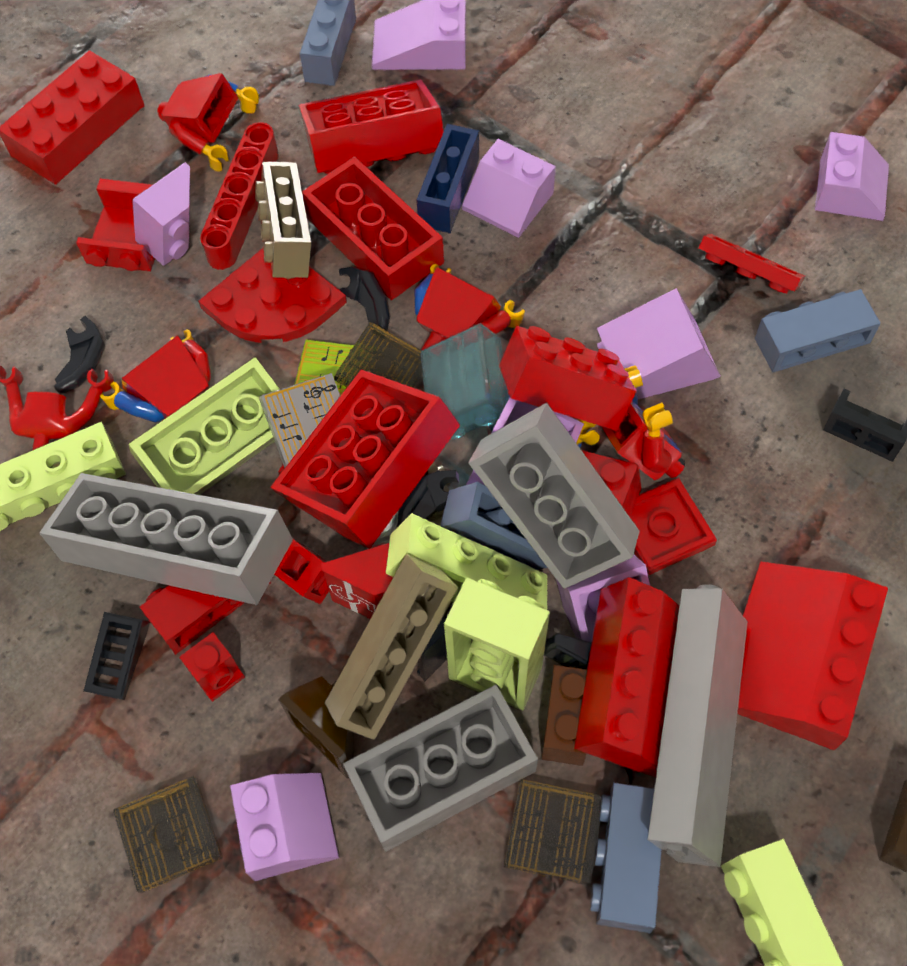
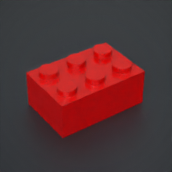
(566, 377)

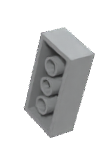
(555, 497)
(441, 767)

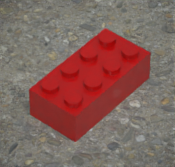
(71, 117)
(373, 227)

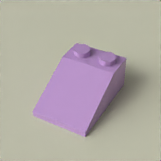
(422, 37)

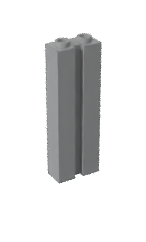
(699, 728)

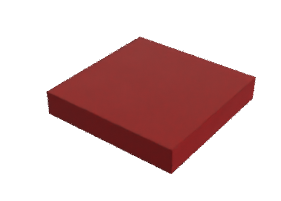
(669, 527)

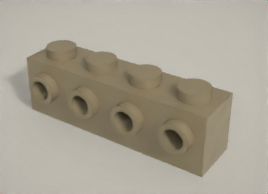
(283, 220)
(390, 647)

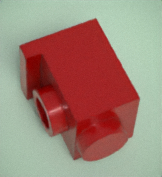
(303, 572)
(212, 666)

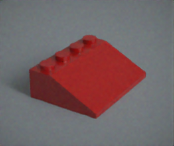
(372, 125)
(367, 456)
(807, 649)
(628, 676)

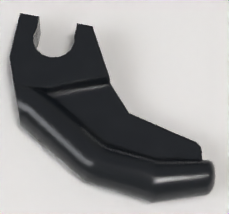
(368, 293)
(84, 356)
(427, 496)

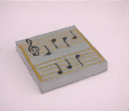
(297, 412)

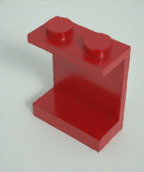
(114, 235)

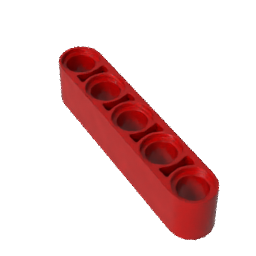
(236, 199)

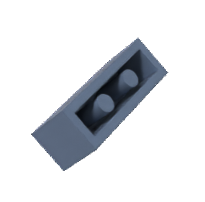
(327, 40)
(816, 330)
(479, 517)
(627, 860)

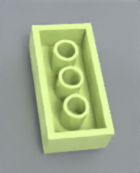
(209, 433)
(495, 640)

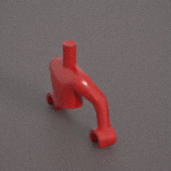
(45, 413)

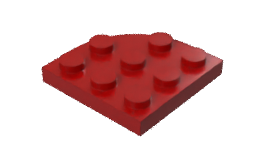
(269, 307)

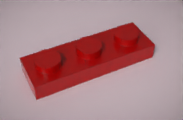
(751, 264)

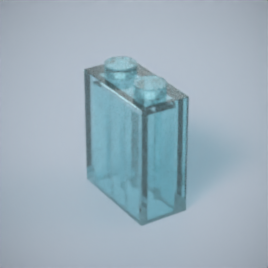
(467, 377)

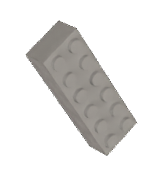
(169, 537)

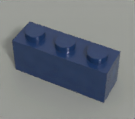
(448, 177)

